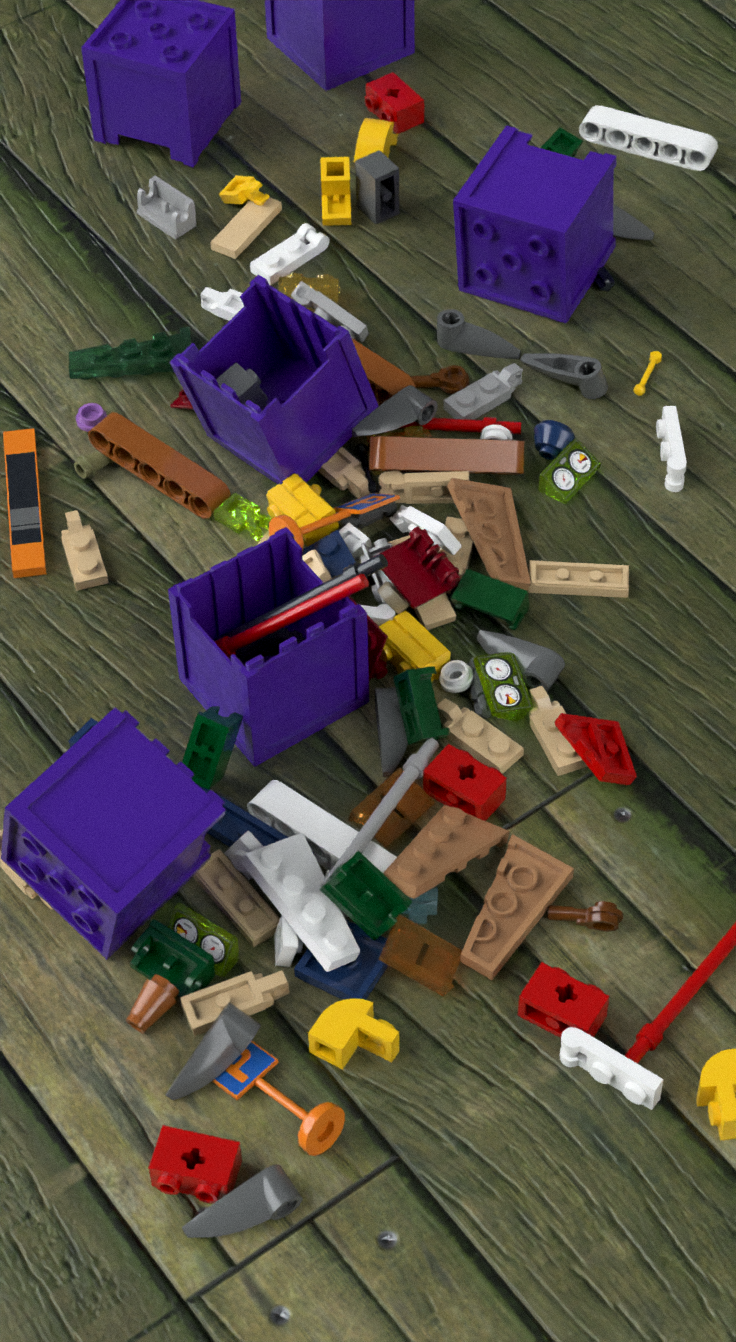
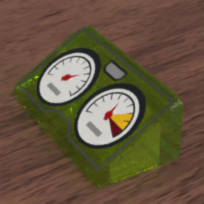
(568, 472)
(503, 685)
(206, 936)

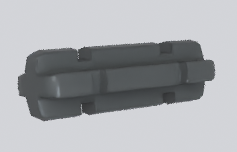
(370, 517)
(480, 703)

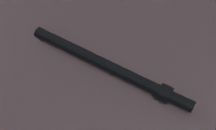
(366, 568)

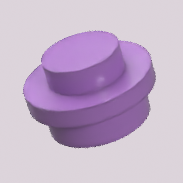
(89, 416)

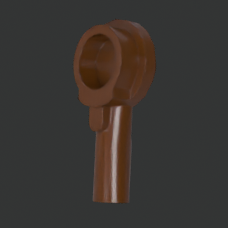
(448, 379)
(601, 916)

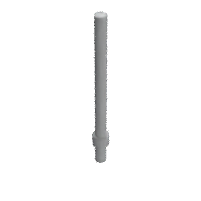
(413, 770)

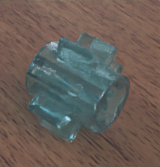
(422, 906)

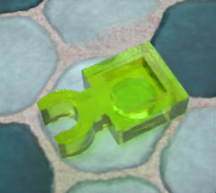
(242, 514)

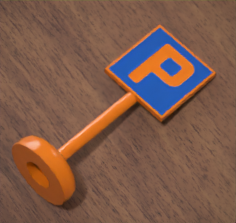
(357, 506)
(319, 1126)

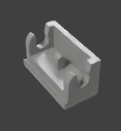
(166, 208)

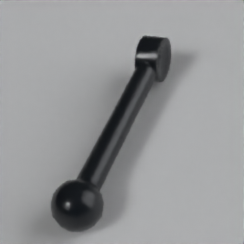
(361, 450)

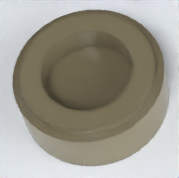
(393, 597)

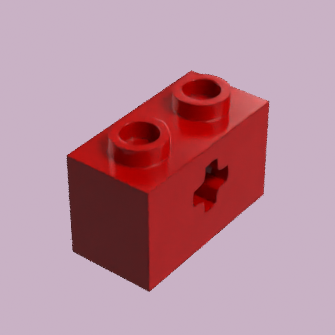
(394, 102)
(464, 783)
(560, 1002)
(194, 1164)

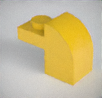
(375, 136)
(335, 191)
(351, 1025)
(718, 1092)

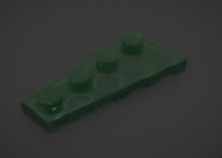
(129, 357)

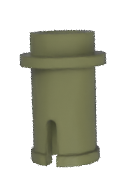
(88, 465)

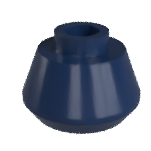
(552, 438)

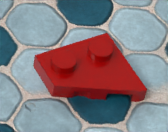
(599, 746)

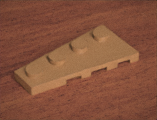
(493, 528)
(443, 848)
(513, 905)

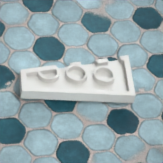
(292, 883)

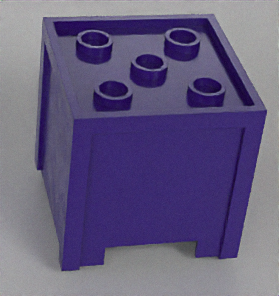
(341, 37)
(163, 74)
(534, 226)
(304, 369)
(278, 694)
(110, 831)

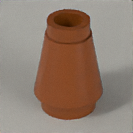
(152, 1003)

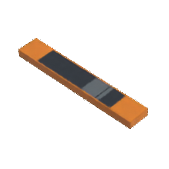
(24, 503)

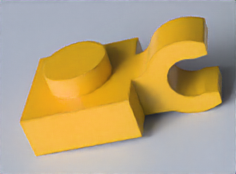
(243, 189)

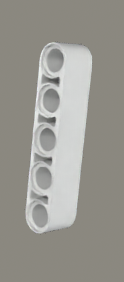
(648, 138)
(325, 834)

